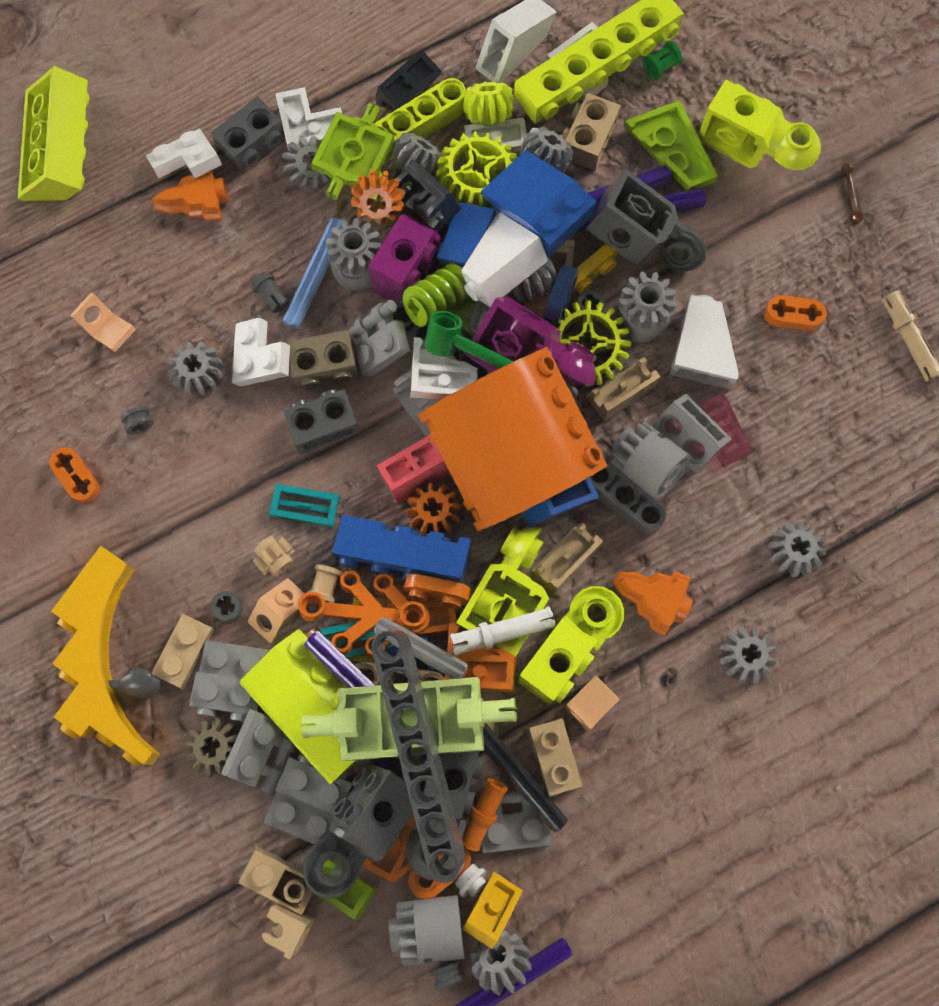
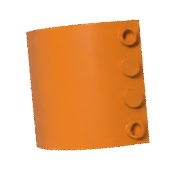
(513, 439)

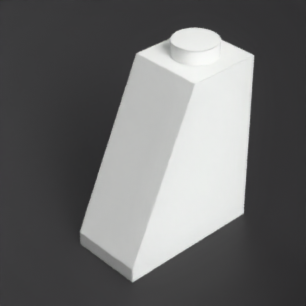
(513, 38)
(502, 260)
(705, 345)

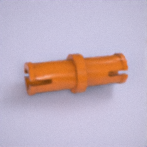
(483, 814)

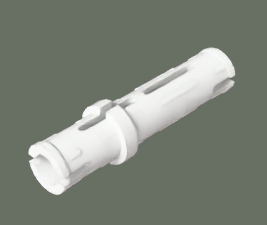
(502, 631)

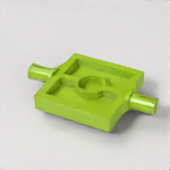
(351, 149)

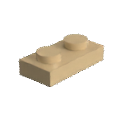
(182, 651)

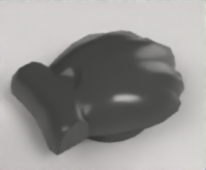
(135, 685)

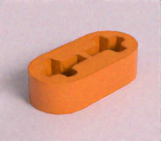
(795, 313)
(69, 479)

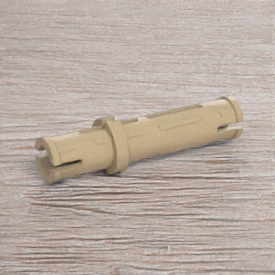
(912, 335)

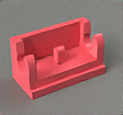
(413, 469)

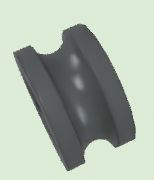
(593, 295)
(137, 420)
(235, 600)
(446, 974)

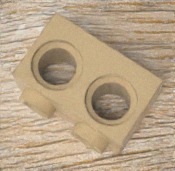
(593, 132)
(554, 757)

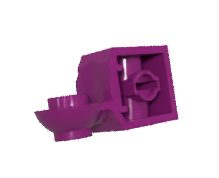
(405, 257)
(519, 332)

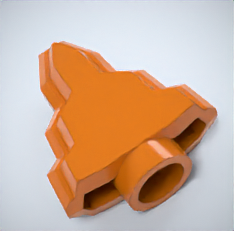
(194, 197)
(657, 598)

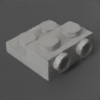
(218, 679)
(305, 800)

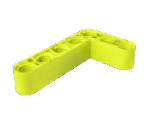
(411, 117)

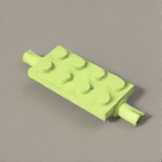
(453, 708)

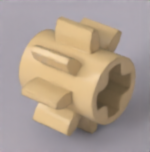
(273, 556)

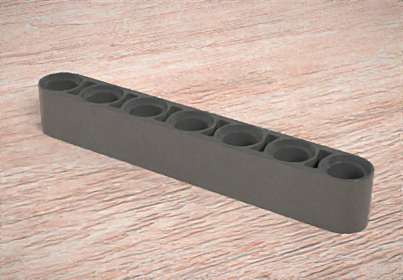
(415, 771)

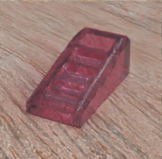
(727, 414)

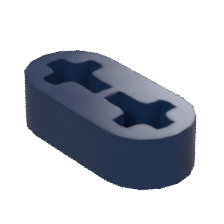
(561, 294)

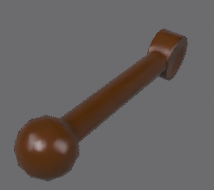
(857, 216)

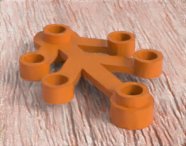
(368, 613)

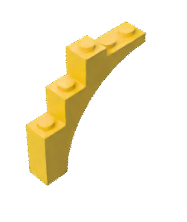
(85, 659)

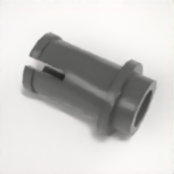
(268, 290)

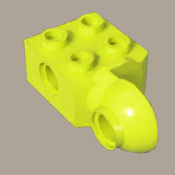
(752, 126)
(506, 590)
(571, 644)

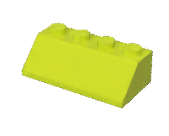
(53, 137)
(296, 684)

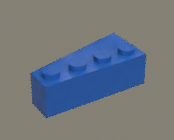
(400, 550)

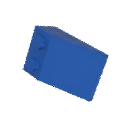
(540, 200)

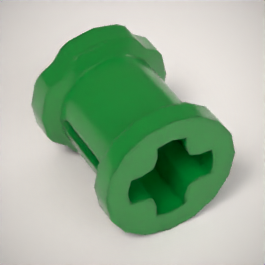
(662, 60)

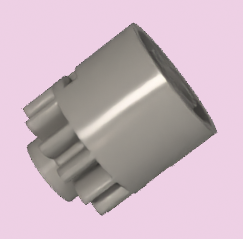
(351, 252)
(646, 307)
(650, 459)
(427, 931)

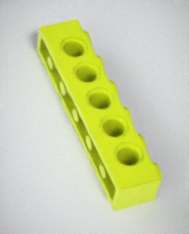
(581, 57)

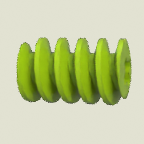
(435, 293)

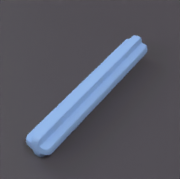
(310, 280)

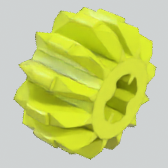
(488, 103)

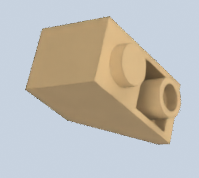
(276, 880)

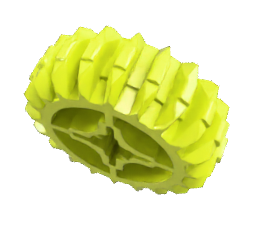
(482, 155)
(602, 343)

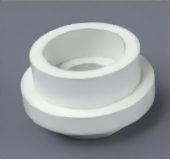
(471, 881)

